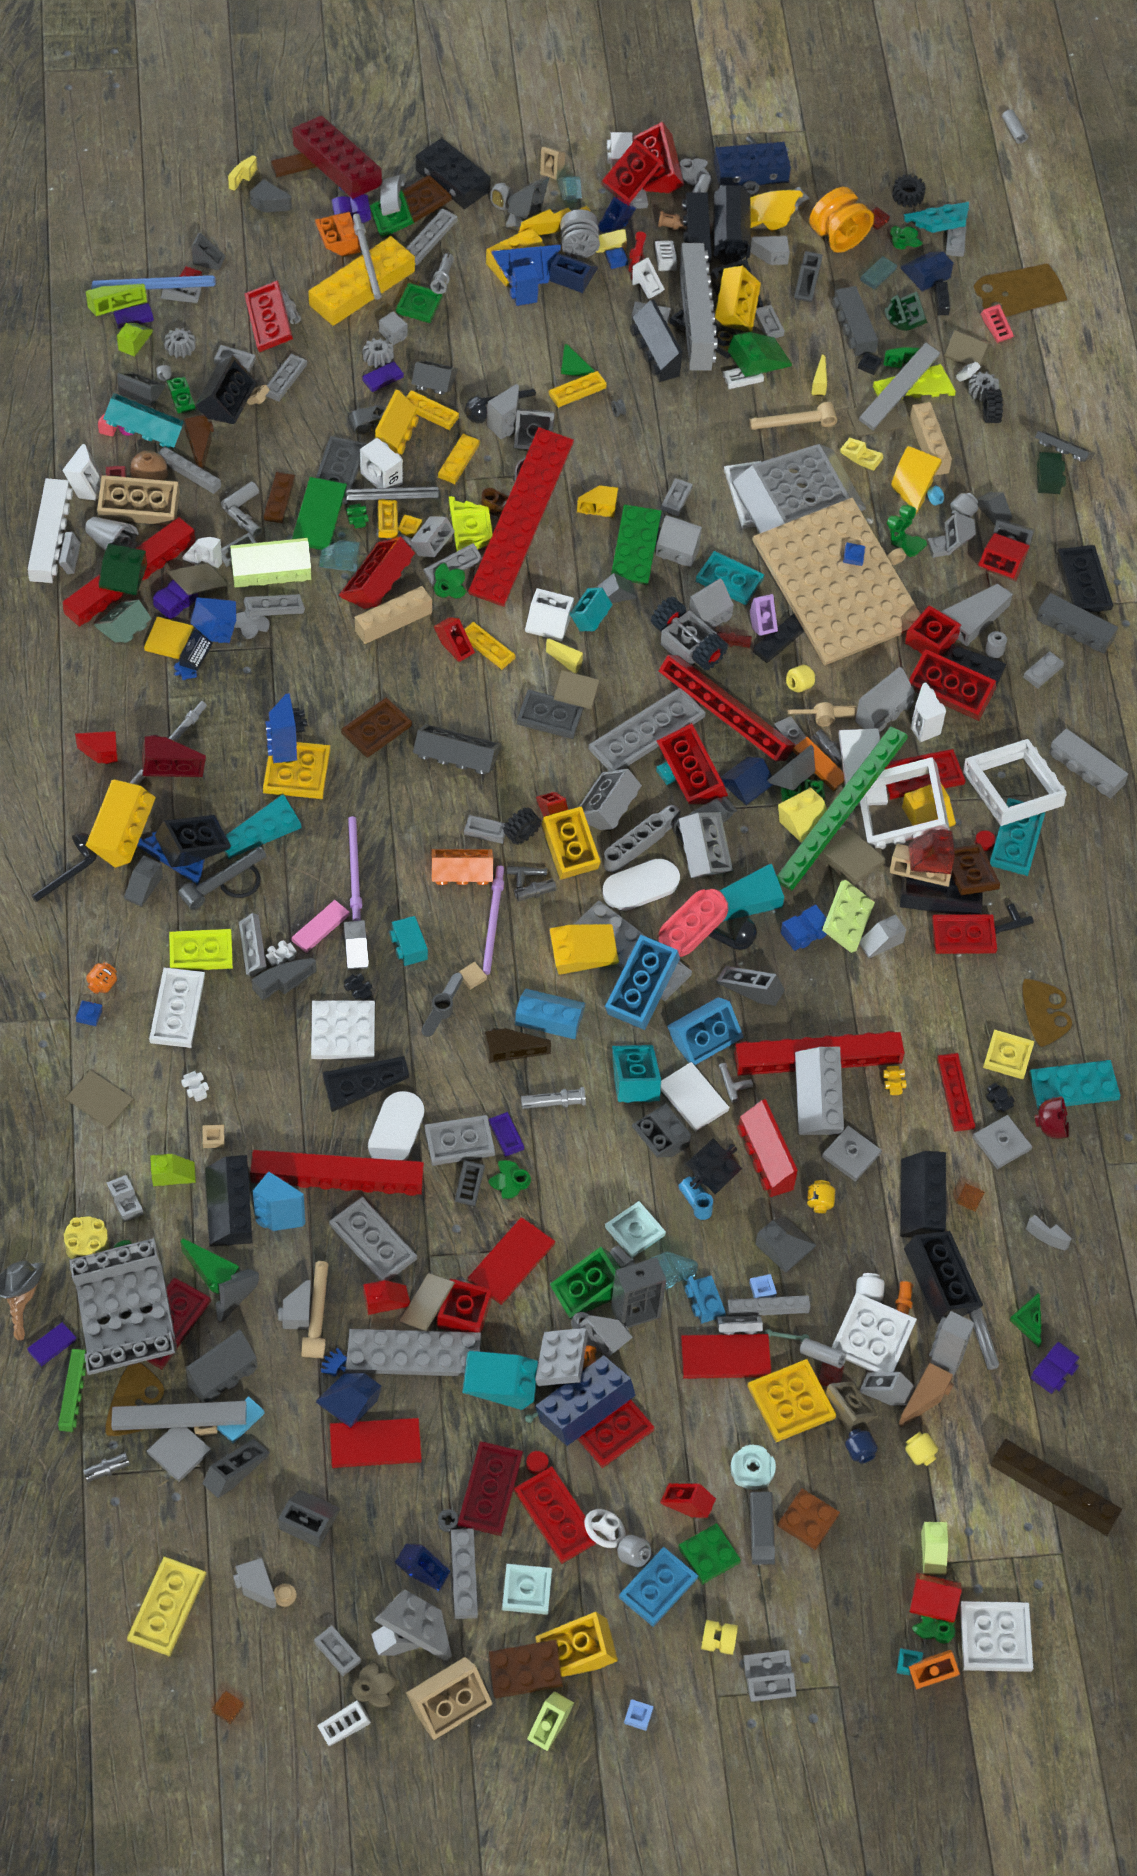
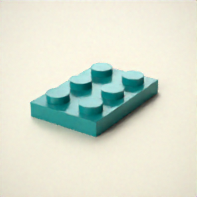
(738, 578)

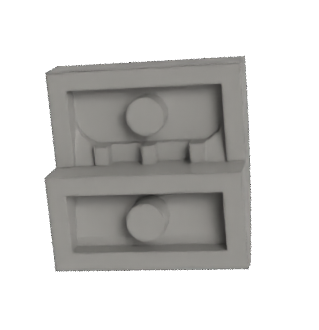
(769, 1675)

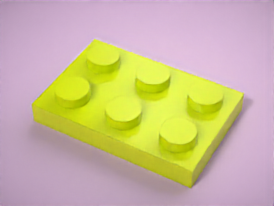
(201, 949)

